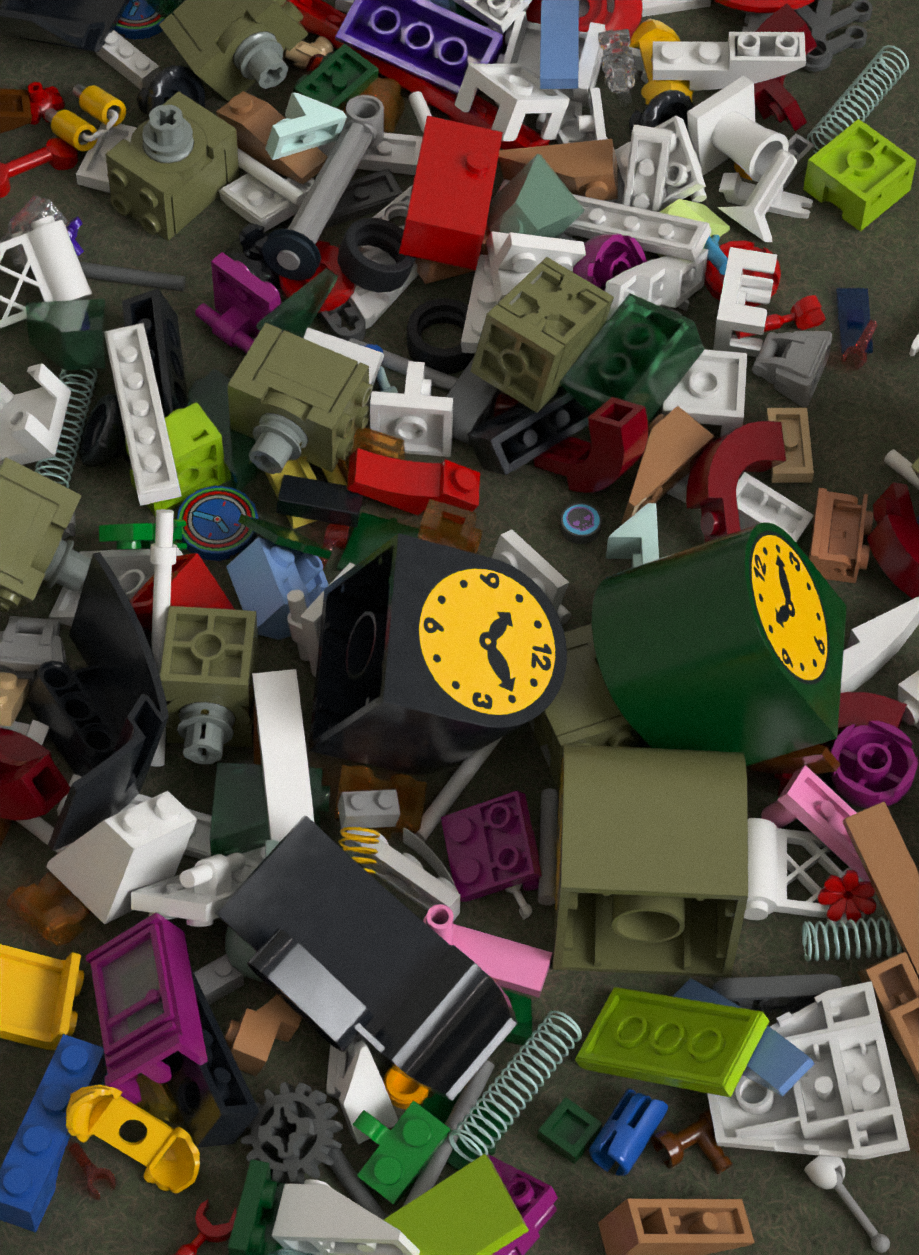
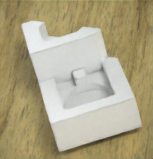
(364, 1090)

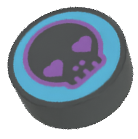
(580, 523)

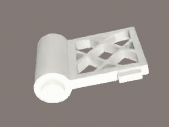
(52, 263)
(769, 866)

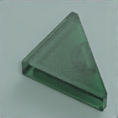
(302, 307)

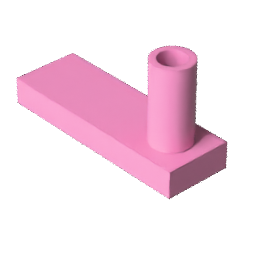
(820, 811)
(505, 961)

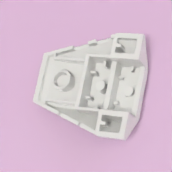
(840, 1104)

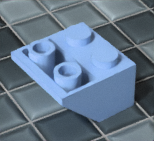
(266, 575)

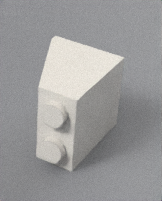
(125, 855)

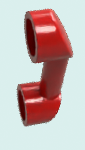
(56, 152)

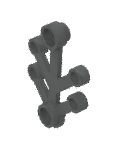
(822, 24)

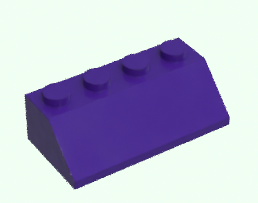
(420, 39)

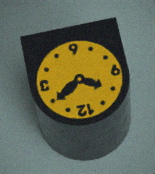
(431, 657)

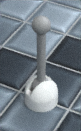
(829, 1173)

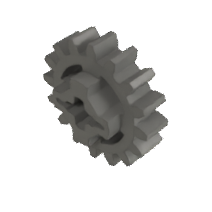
(306, 1146)

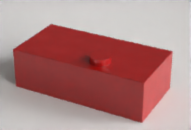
(451, 193)

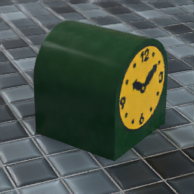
(724, 646)

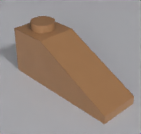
(253, 125)
(583, 167)
(667, 459)
(675, 1227)

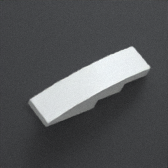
(659, 281)
(760, 504)
(876, 643)
(282, 750)

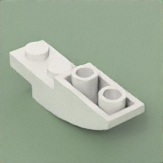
(718, 64)

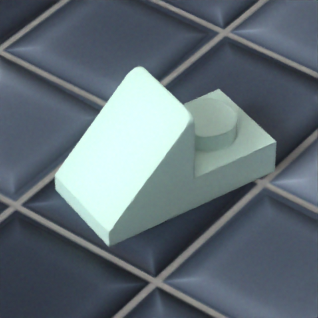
(305, 127)
(636, 538)

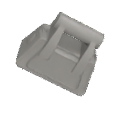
(800, 365)
(28, 645)

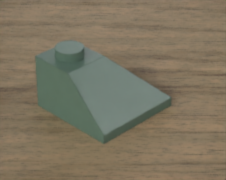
(534, 203)

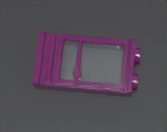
(145, 1004)

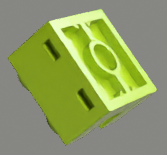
(860, 174)
(195, 451)

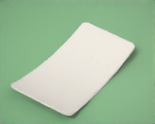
(422, 849)

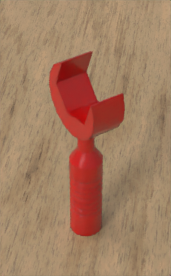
(805, 314)
(207, 1231)

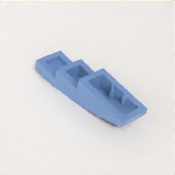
(559, 44)
(775, 1060)

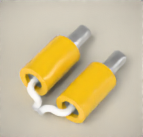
(78, 131)

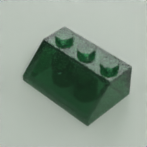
(635, 357)

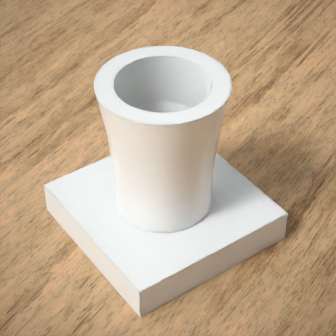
(727, 129)

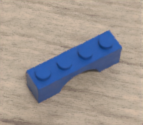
(37, 1150)

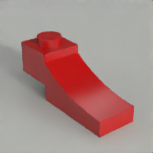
(412, 484)

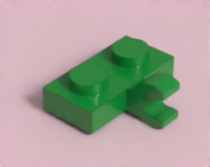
(138, 534)
(401, 1151)

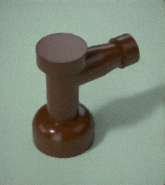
(699, 1132)

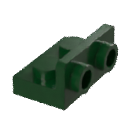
(338, 78)
(256, 1213)

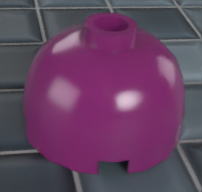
(608, 257)
(874, 764)

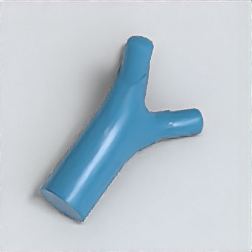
(715, 254)

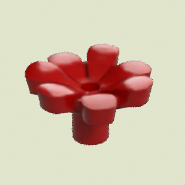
(42, 100)
(847, 896)

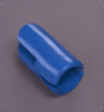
(627, 1131)

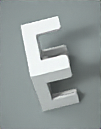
(516, 93)
(737, 290)
(713, 390)
(33, 419)

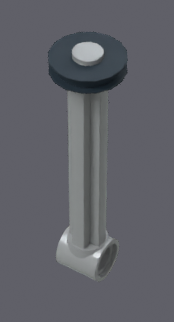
(293, 250)

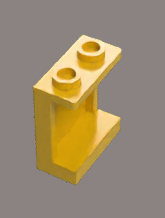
(38, 997)

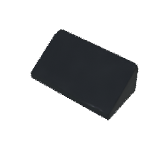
(319, 501)

